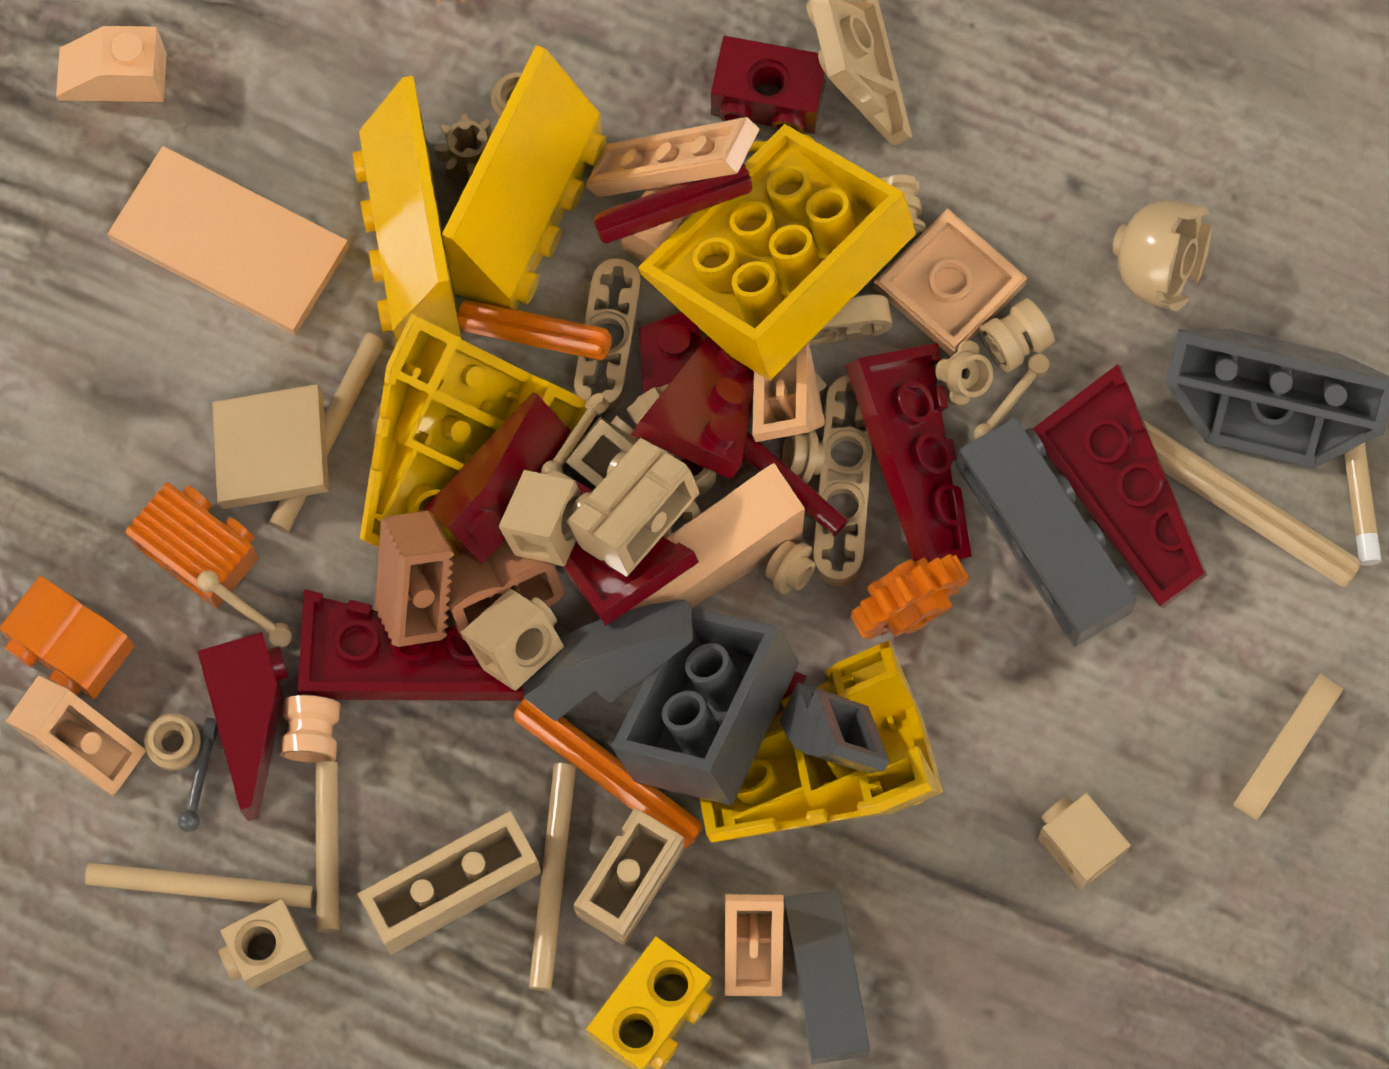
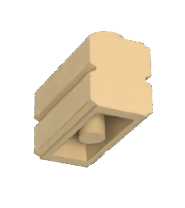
(632, 506)
(629, 876)

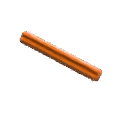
(607, 770)

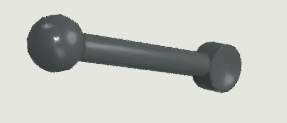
(189, 819)

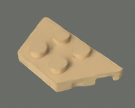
(860, 62)

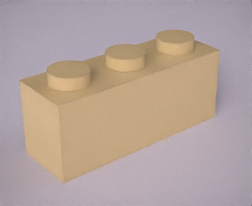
(450, 882)

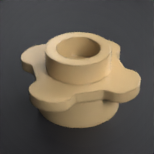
(977, 376)

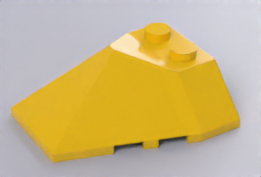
(437, 412)
(801, 791)

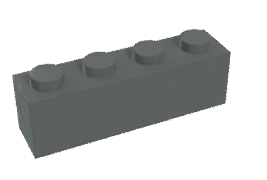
(1047, 531)

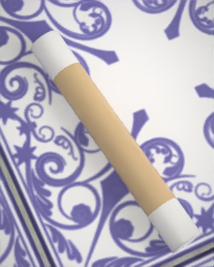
(1362, 506)

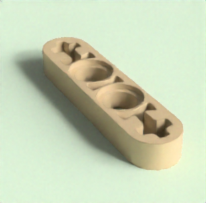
(847, 480)

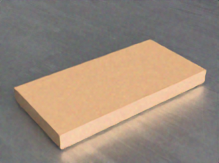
(228, 240)

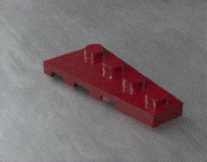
(908, 434)
(1117, 475)
(351, 658)

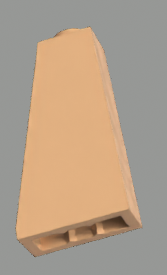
(735, 537)

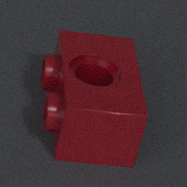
(750, 63)

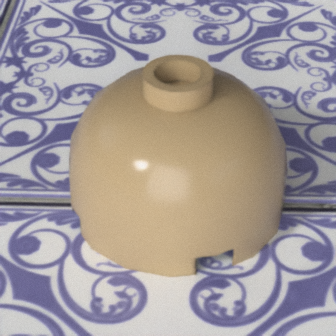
(1161, 250)

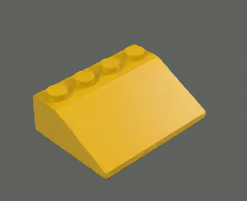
(523, 186)
(404, 215)
(784, 256)

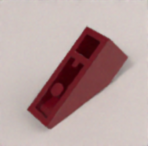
(479, 494)
(247, 707)

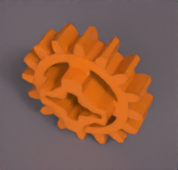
(909, 597)

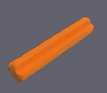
(534, 330)

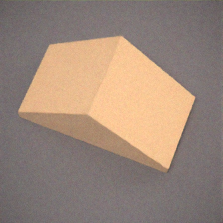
(789, 401)
(753, 944)

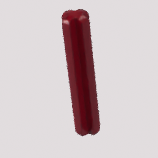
(669, 205)

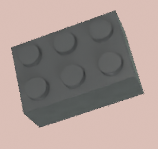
(707, 708)

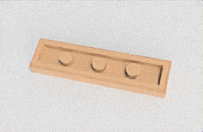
(672, 157)

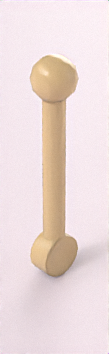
(1037, 367)
(595, 406)
(279, 633)

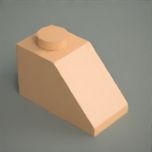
(113, 66)
(76, 734)

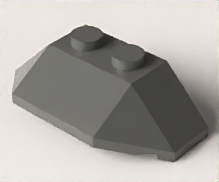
(1276, 395)

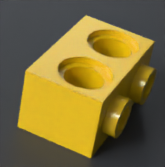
(638, 1001)

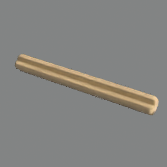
(1254, 510)

